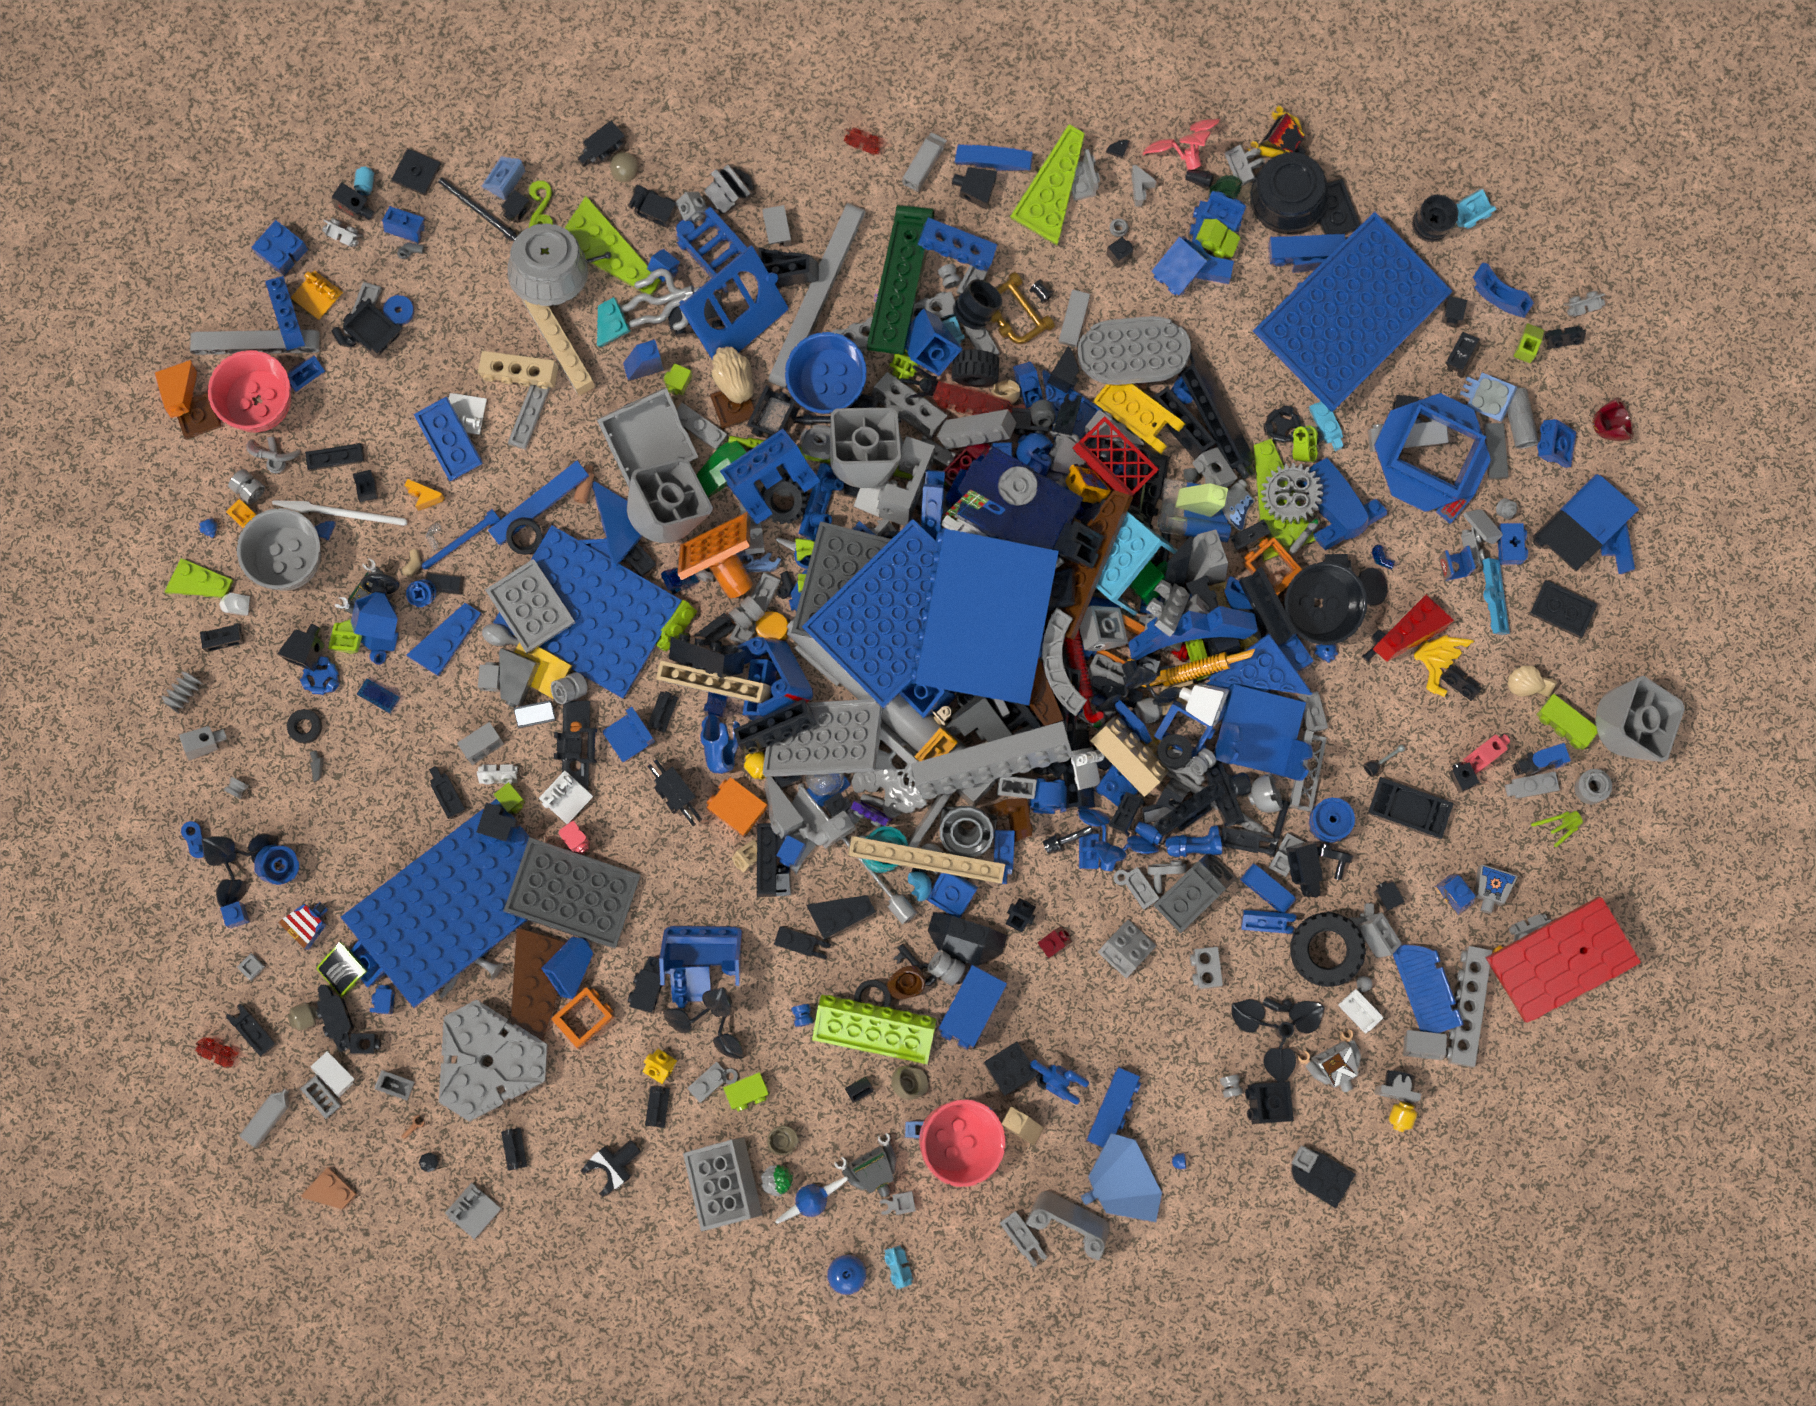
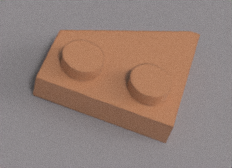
(329, 1190)

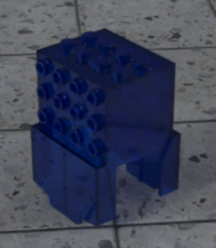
(1029, 524)

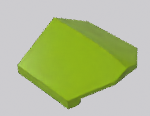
(344, 639)

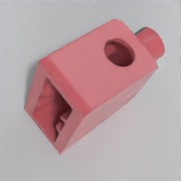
(1487, 752)

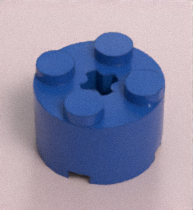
(1049, 797)
(284, 857)

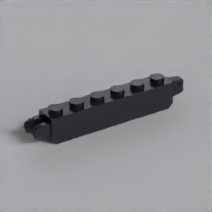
(1217, 415)

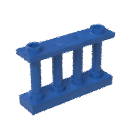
(724, 233)
(932, 502)

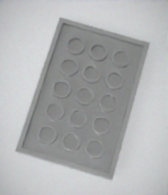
(838, 743)

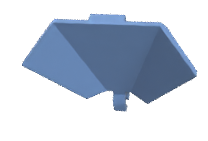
(1124, 1181)

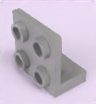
(1085, 178)
(1127, 948)

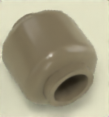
(302, 1016)

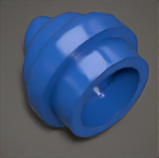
(208, 527)

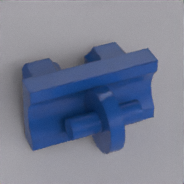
(1040, 463)
(1087, 854)

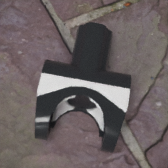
(613, 1164)

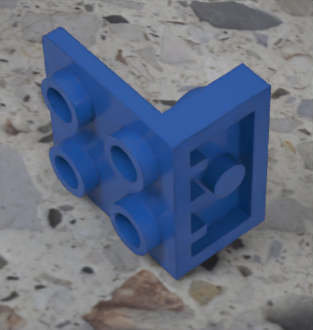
(628, 735)

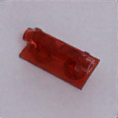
(856, 137)
(224, 1054)

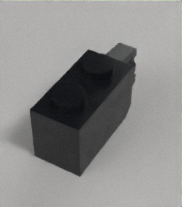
(647, 987)

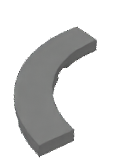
(1054, 665)

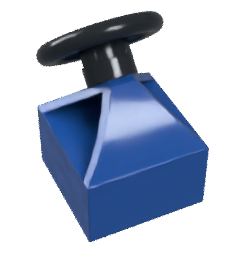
(374, 613)

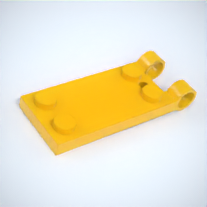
(1137, 412)

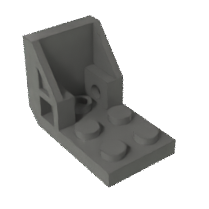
(1195, 892)

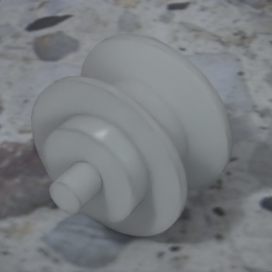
(1506, 508)

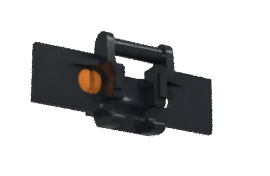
(569, 742)

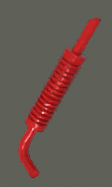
(1077, 662)

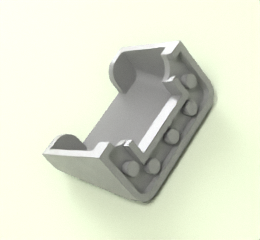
(1092, 1226)

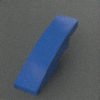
(994, 157)

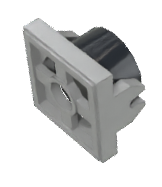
(1398, 1086)

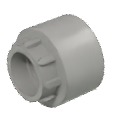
(1600, 779)

